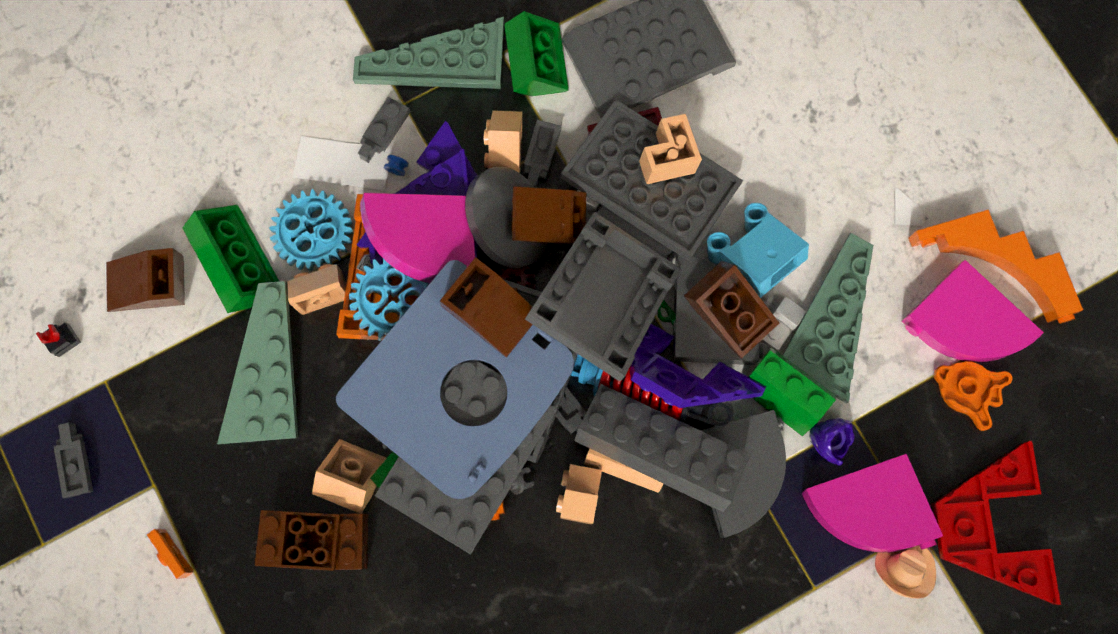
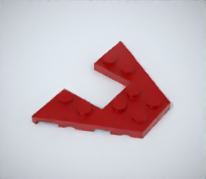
(969, 531)

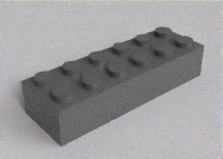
(662, 448)

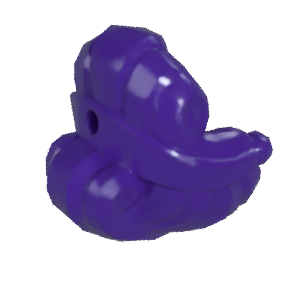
(832, 439)

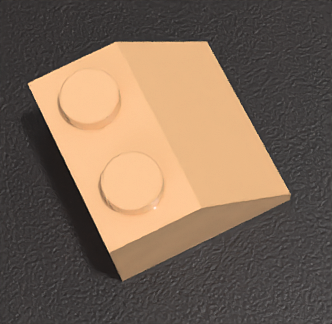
(316, 289)
(346, 476)

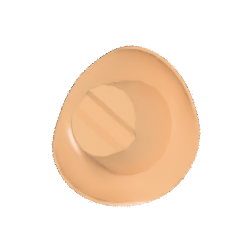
(907, 572)

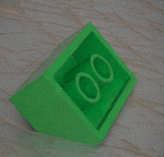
(536, 55)
(791, 392)

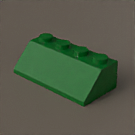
(229, 255)

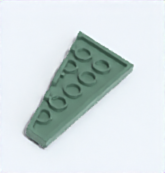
(444, 60)
(831, 326)
(263, 385)

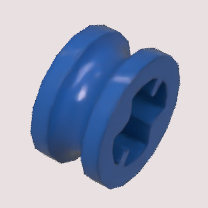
(396, 165)

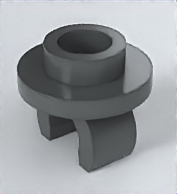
(519, 484)

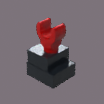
(59, 338)

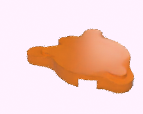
(971, 389)

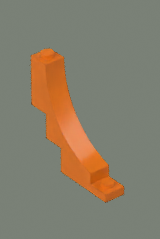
(977, 237)

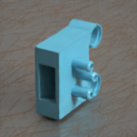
(764, 253)

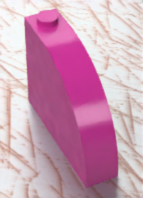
(418, 231)
(970, 319)
(876, 508)

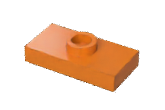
(169, 553)

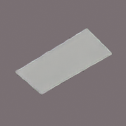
(339, 164)

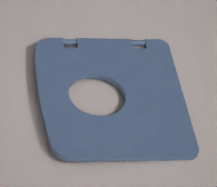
(400, 392)

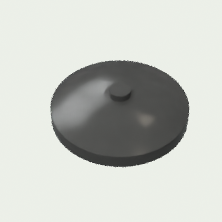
(490, 218)

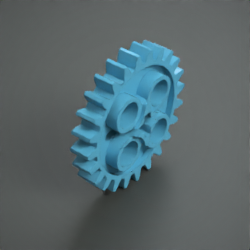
(321, 249)
(376, 282)

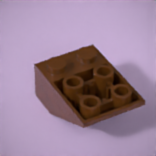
(547, 215)
(145, 280)
(488, 307)
(297, 540)

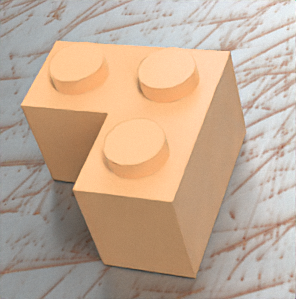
(504, 139)
(674, 155)
(580, 494)

